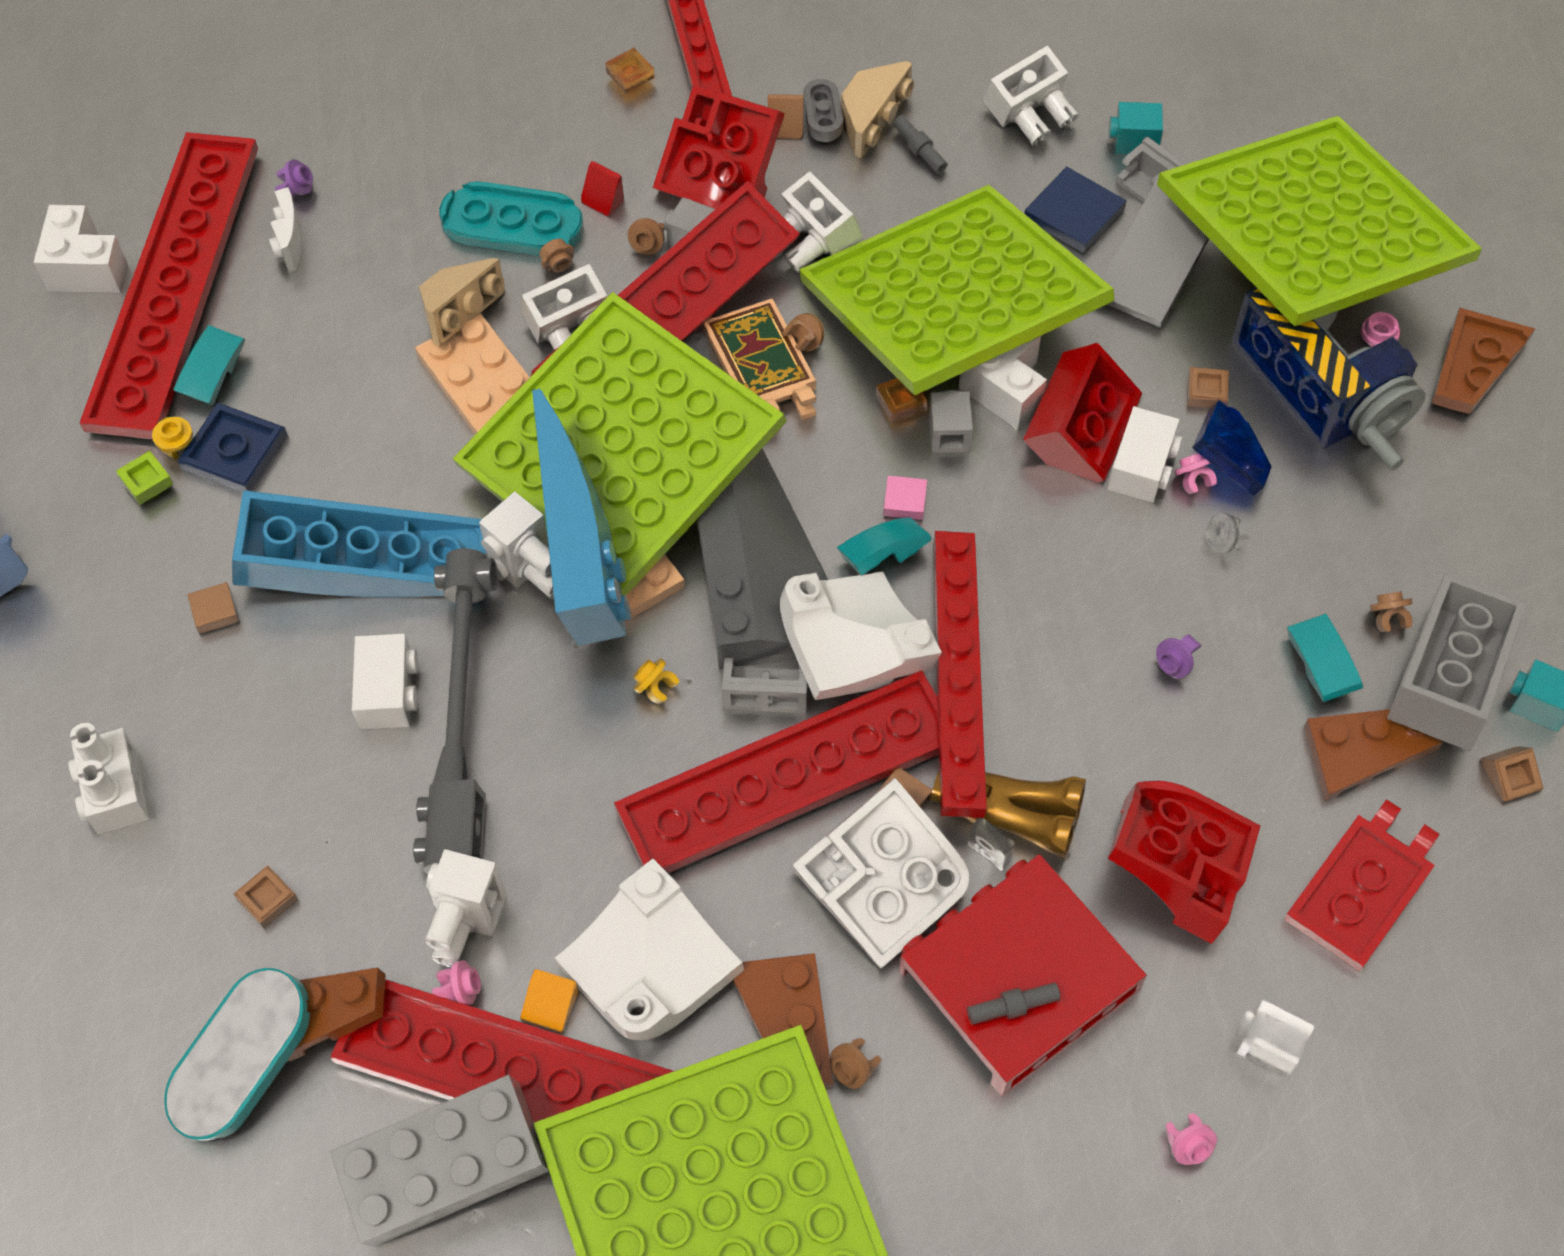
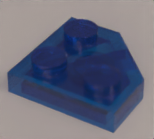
(1233, 447)

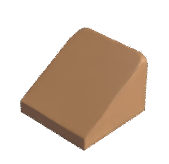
(794, 114)
(1513, 772)

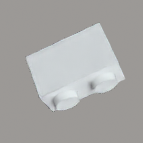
(1143, 455)
(383, 681)

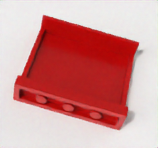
(1023, 937)

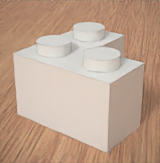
(75, 256)
(1008, 384)

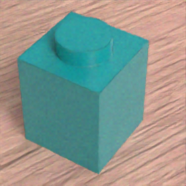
(1134, 124)
(1540, 695)

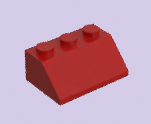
(1083, 413)

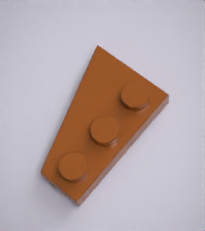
(1476, 358)
(1360, 746)
(784, 995)
(341, 1005)

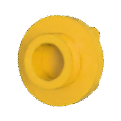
(172, 435)
(649, 676)

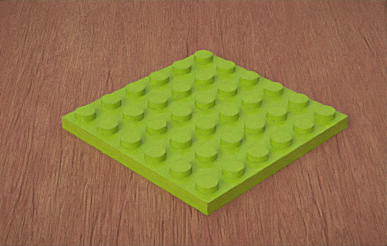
(1317, 219)
(955, 288)
(647, 420)
(713, 1163)

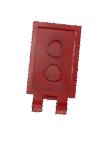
(1363, 887)

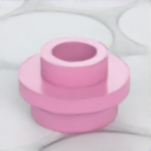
(1379, 328)

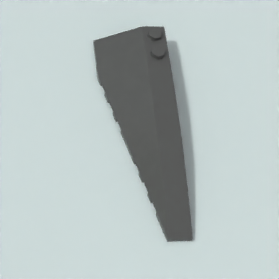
(748, 555)

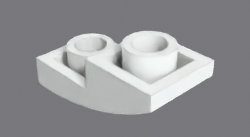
(287, 230)

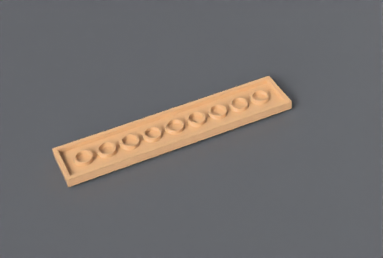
(478, 380)

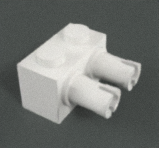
(1026, 86)
(823, 217)
(562, 305)
(518, 543)
(107, 778)
(466, 900)

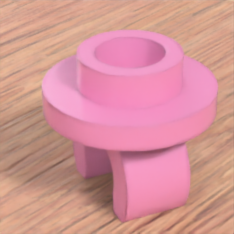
(1194, 466)
(459, 983)
(1193, 1143)

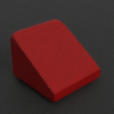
(602, 189)

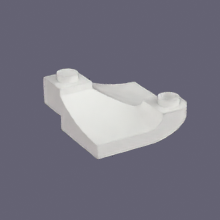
(853, 633)
(883, 871)
(649, 956)

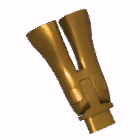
(1032, 809)

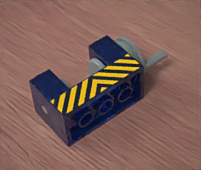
(1323, 385)

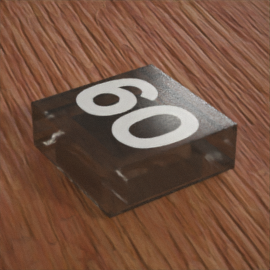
(991, 843)

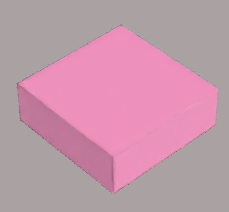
(905, 497)

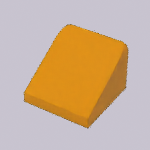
(549, 1001)

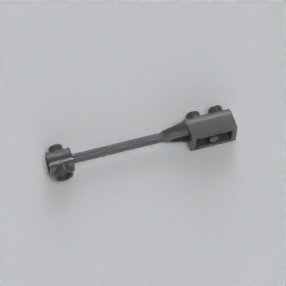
(456, 804)

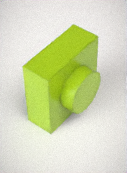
(144, 477)

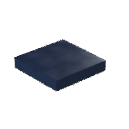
(1075, 209)
(232, 448)

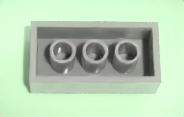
(1457, 662)
(439, 1161)

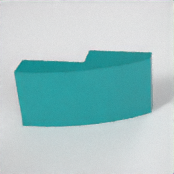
(208, 364)
(895, 538)
(1325, 657)

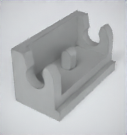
(1144, 167)
(763, 688)

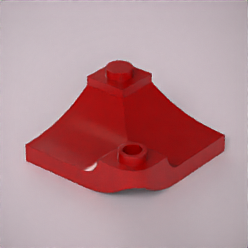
(718, 148)
(1185, 852)

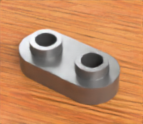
(823, 110)

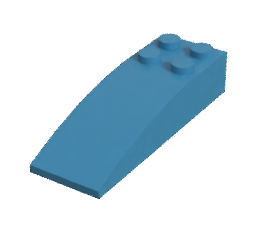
(579, 538)
(344, 546)

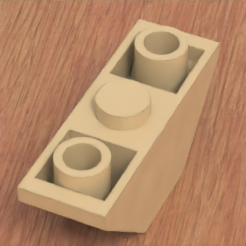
(873, 101)
(459, 296)

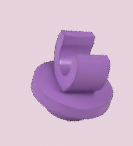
(296, 177)
(1176, 656)

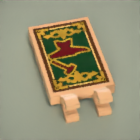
(761, 357)

